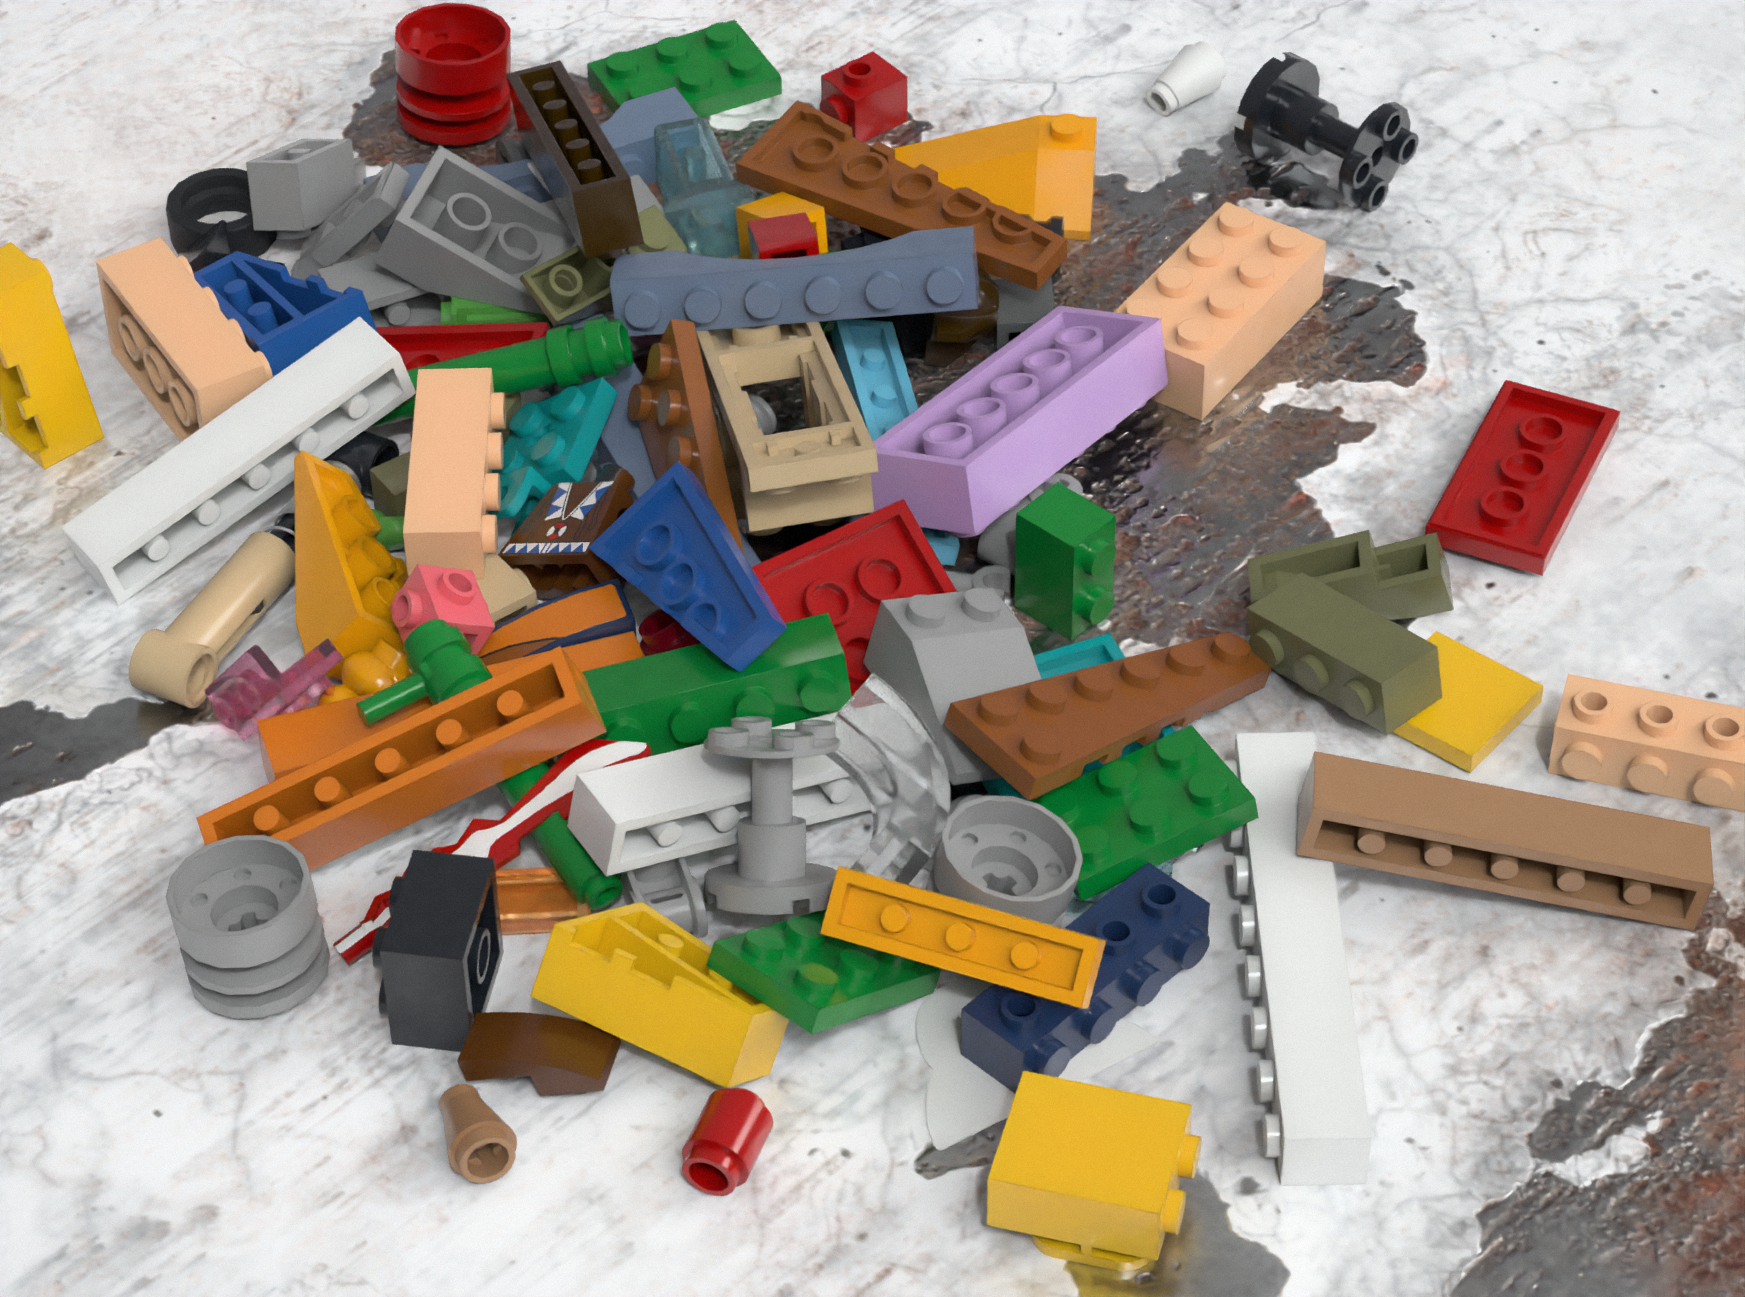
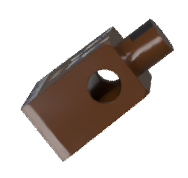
(558, 531)

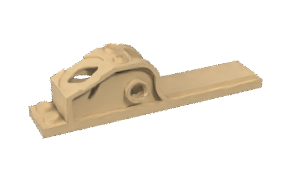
(795, 474)

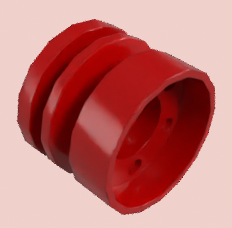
(453, 73)

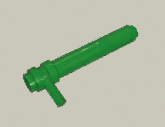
(558, 358)
(444, 667)

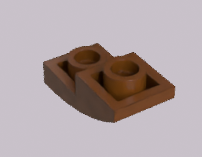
(553, 1050)

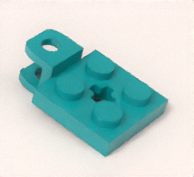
(551, 445)

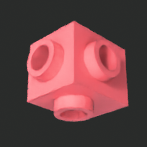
(443, 595)

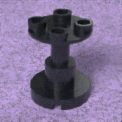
(1287, 113)

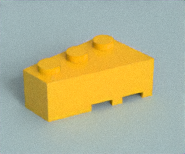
(41, 383)
(652, 988)

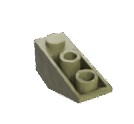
(579, 287)

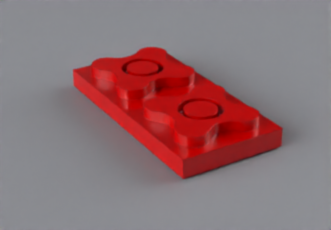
(1523, 477)

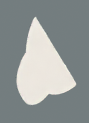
(967, 1099)

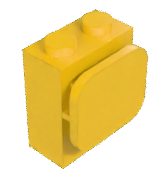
(1092, 1171)

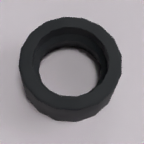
(212, 193)

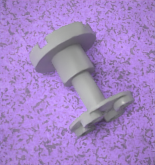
(771, 841)

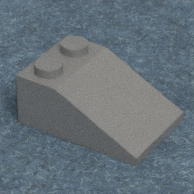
(472, 235)
(946, 652)

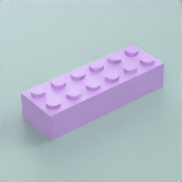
(1019, 417)

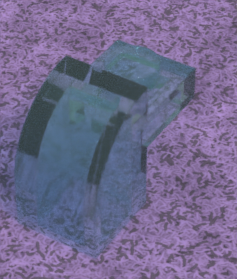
(707, 217)

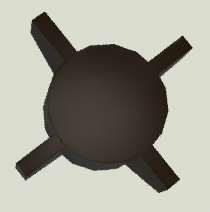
(956, 331)

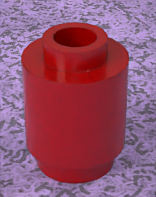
(726, 1141)

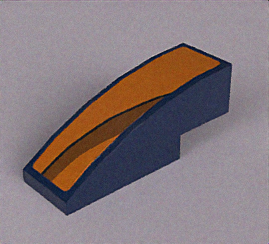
(563, 622)

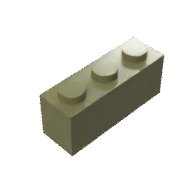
(1345, 653)

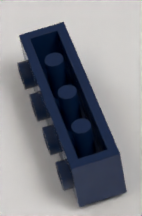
(1150, 936)

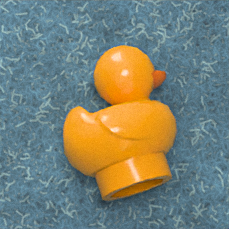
(368, 673)

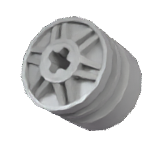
(1008, 858)
(248, 926)

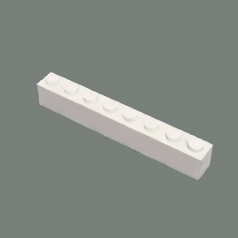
(1298, 974)

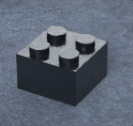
(439, 949)

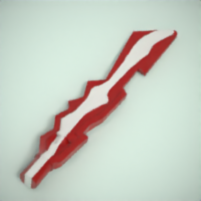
(502, 837)

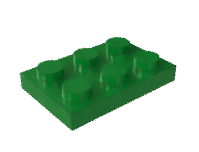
(708, 67)
(1149, 808)
(817, 976)

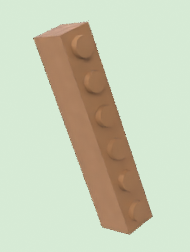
(1504, 841)

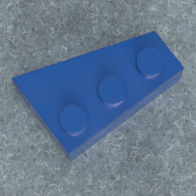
(278, 311)

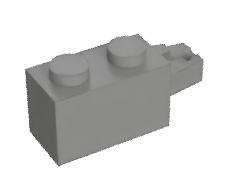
(302, 185)

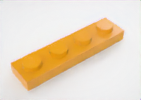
(963, 937)

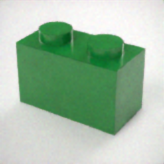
(1064, 561)

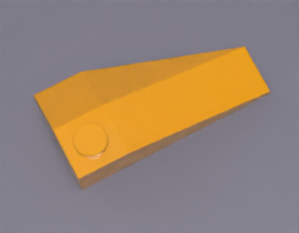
(1026, 165)
(340, 567)

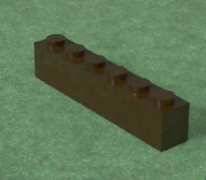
(575, 160)

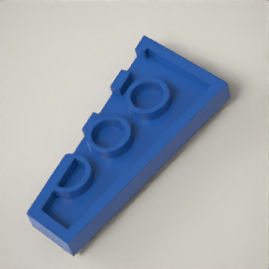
(692, 568)

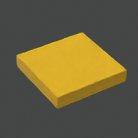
(1477, 706)

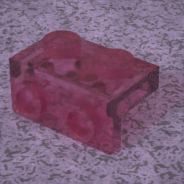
(258, 690)

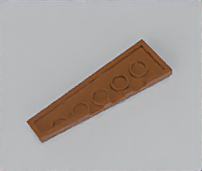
(866, 185)
(679, 416)
(1057, 725)

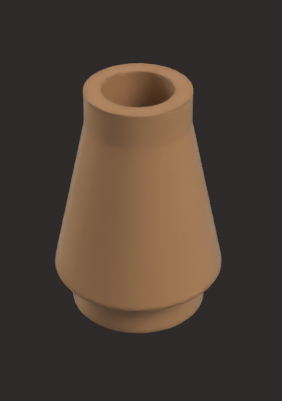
(476, 1136)

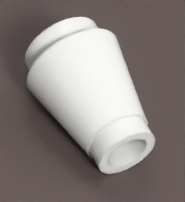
(1187, 78)

